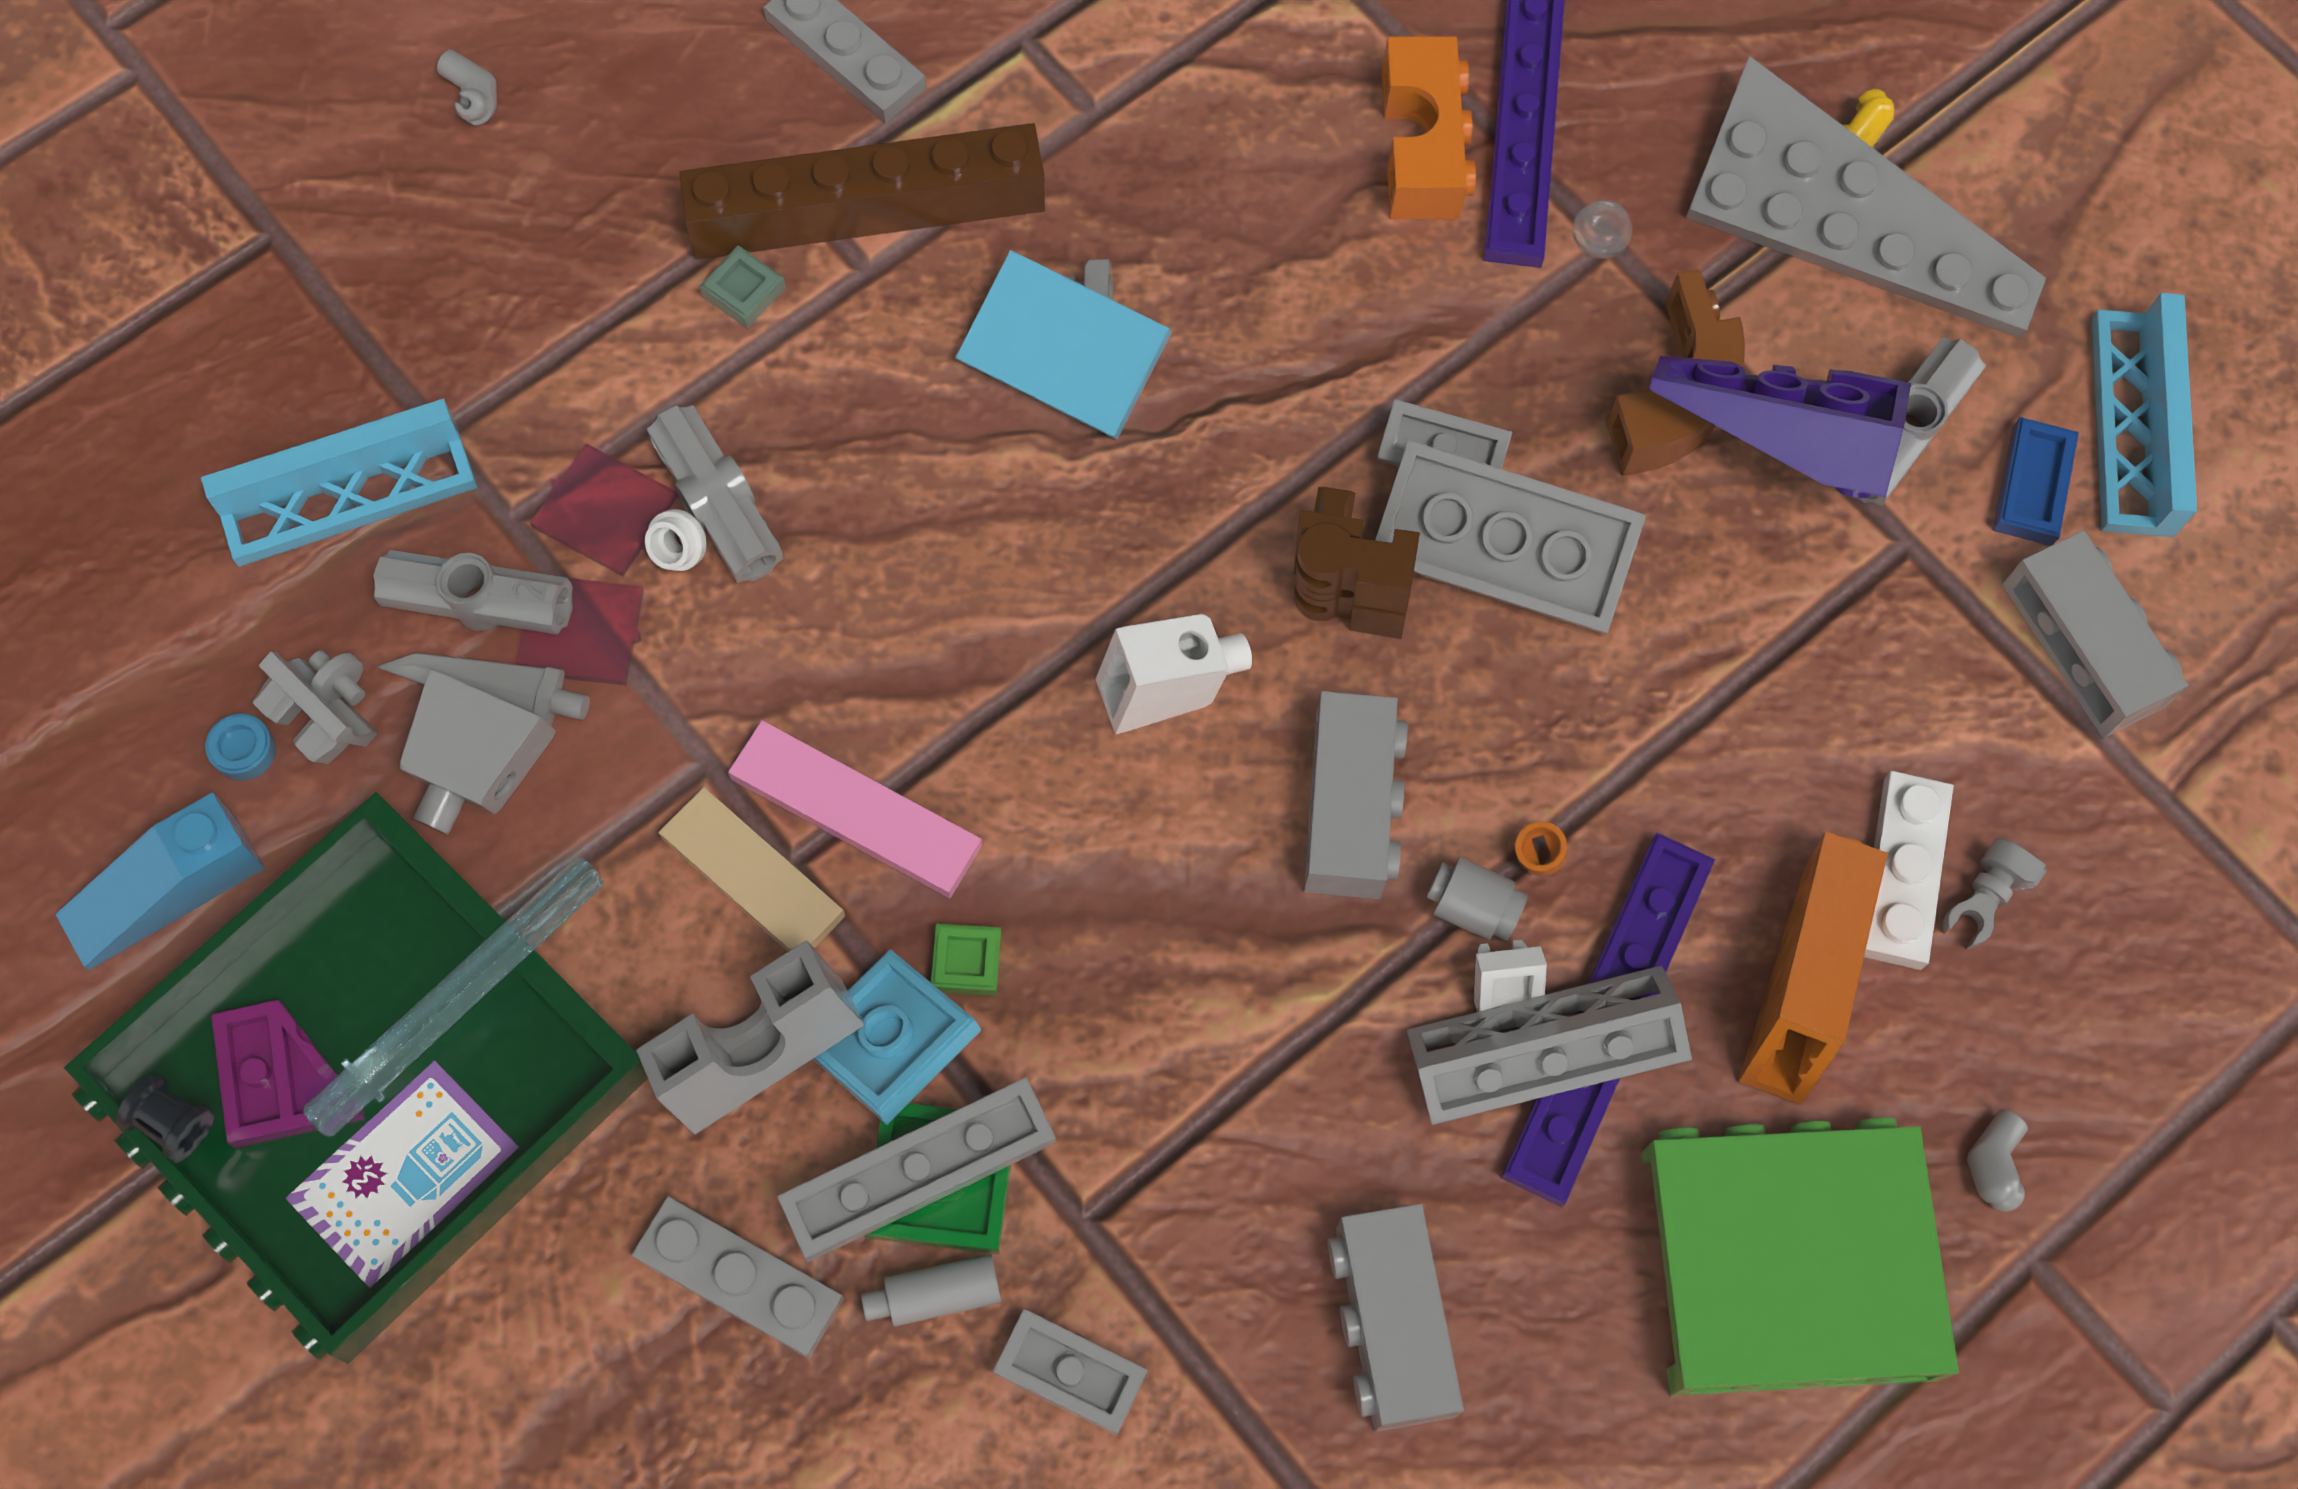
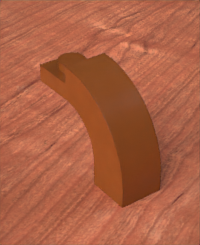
(1646, 426)

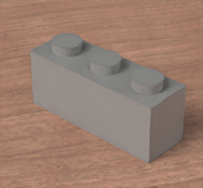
(2095, 633)
(1354, 795)
(1395, 1318)

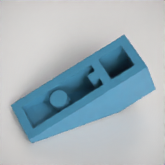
(160, 880)

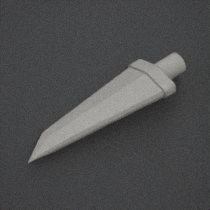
(524, 686)

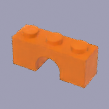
(1426, 85)

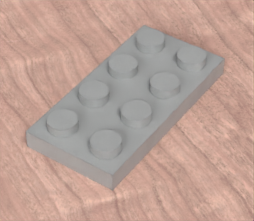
(1513, 536)

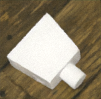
(1166, 669)

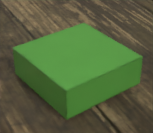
(966, 959)

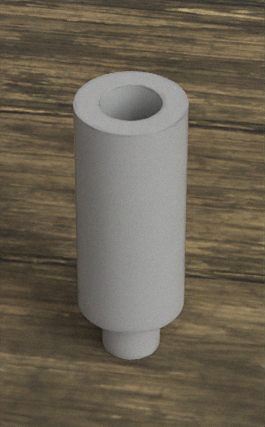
(934, 1291)

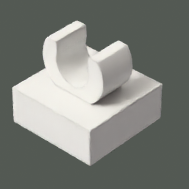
(1508, 975)

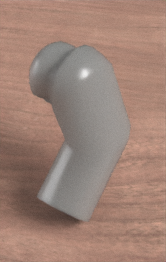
(476, 86)
(1993, 1165)

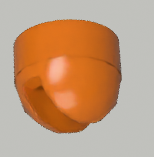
(1528, 855)

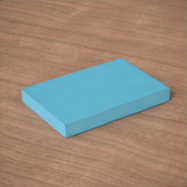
(1064, 344)

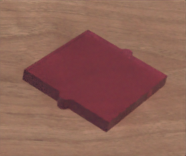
(603, 509)
(597, 637)

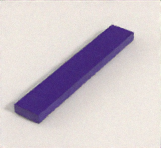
(1524, 133)
(1642, 938)

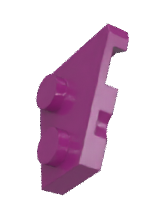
(267, 1073)

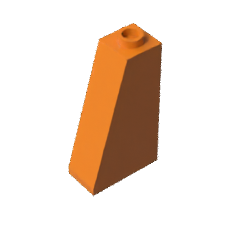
(1815, 969)

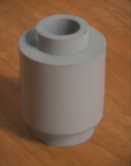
(1476, 899)

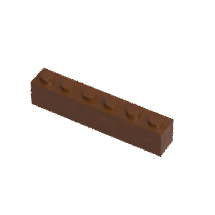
(863, 191)

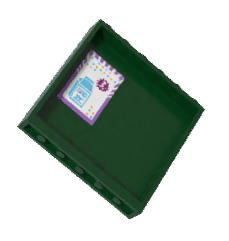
(387, 1204)

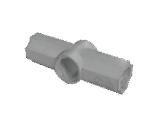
(1933, 397)
(715, 493)
(505, 596)

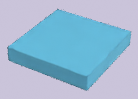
(904, 1041)

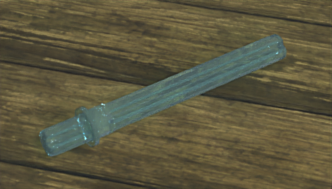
(452, 998)

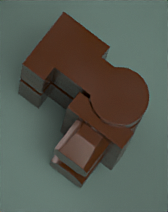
(1349, 574)

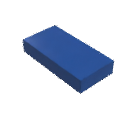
(2036, 481)

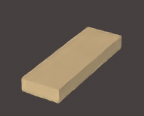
(751, 872)

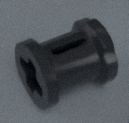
(164, 1117)

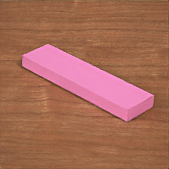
(855, 809)

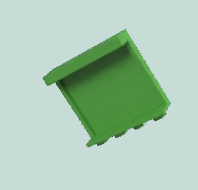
(1800, 1258)

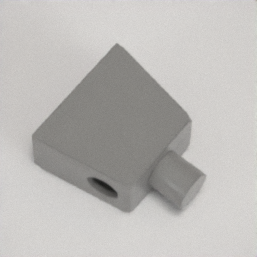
(468, 749)

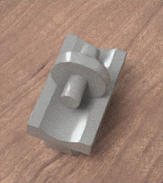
(325, 693)

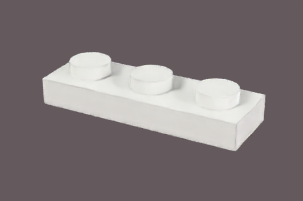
(1914, 835)

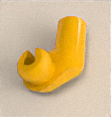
(1873, 116)

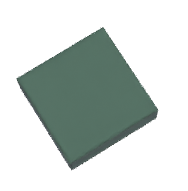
(742, 287)

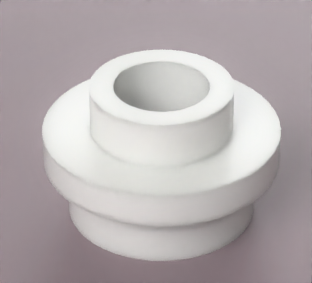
(665, 549)

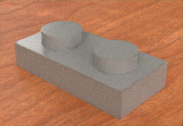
(1443, 432)
(1070, 1372)

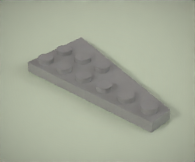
(1828, 198)

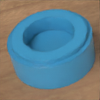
(240, 747)

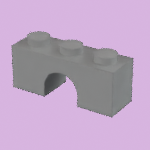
(712, 1071)

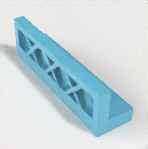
(2165, 412)
(330, 464)

